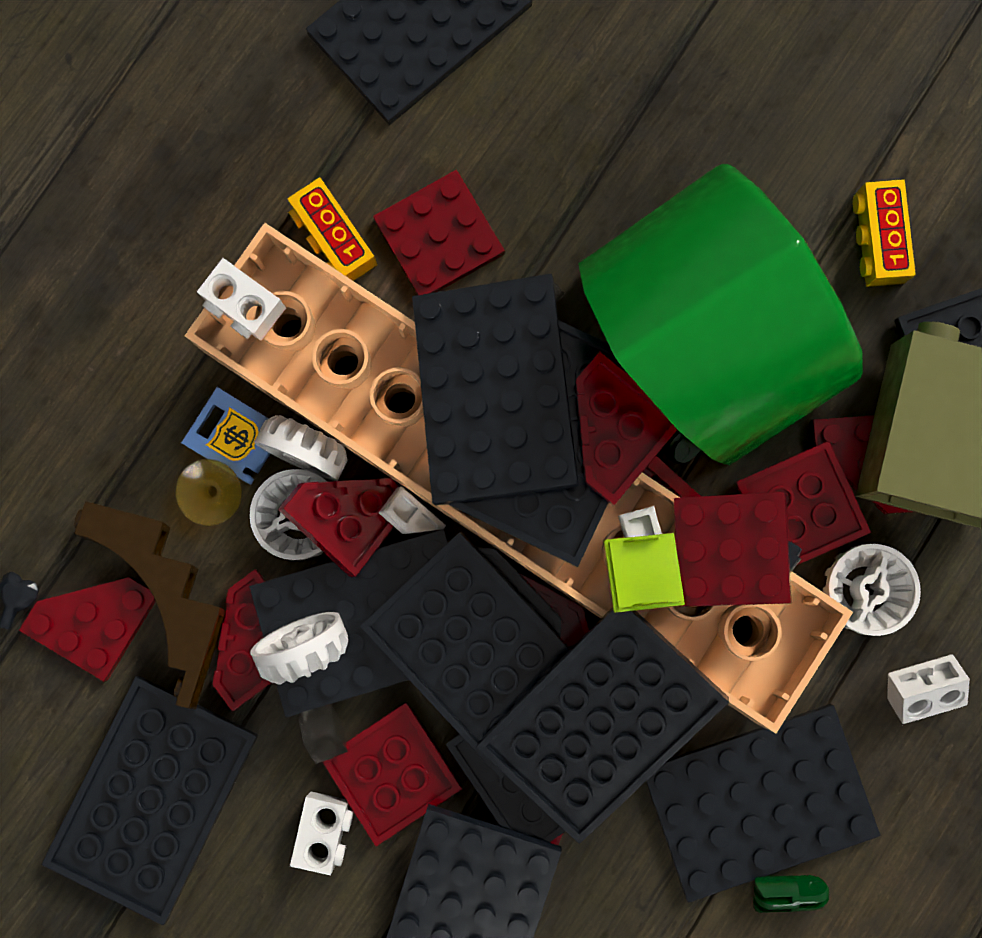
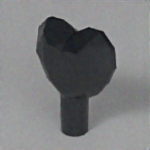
(16, 596)

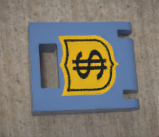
(232, 437)

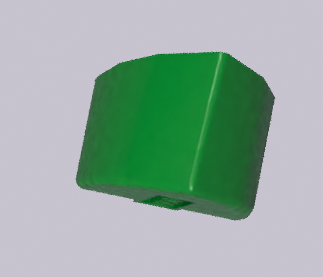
(722, 315)

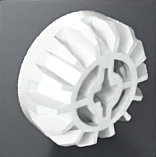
(302, 447)
(269, 527)
(891, 579)
(300, 648)

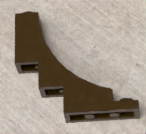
(189, 625)

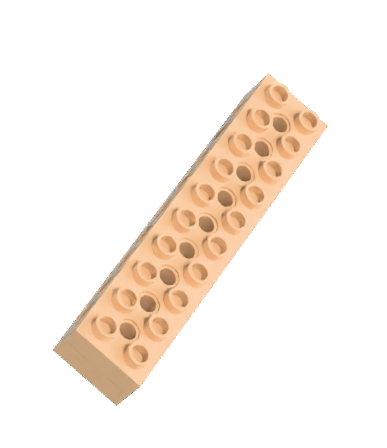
(347, 320)

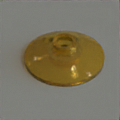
(194, 497)

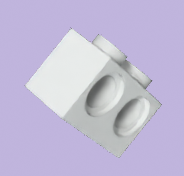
(245, 295)
(928, 689)
(314, 830)

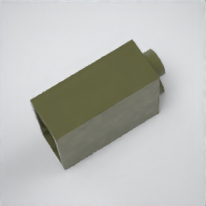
(928, 428)

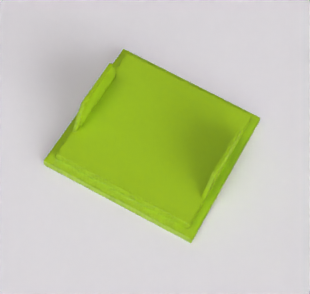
(643, 572)

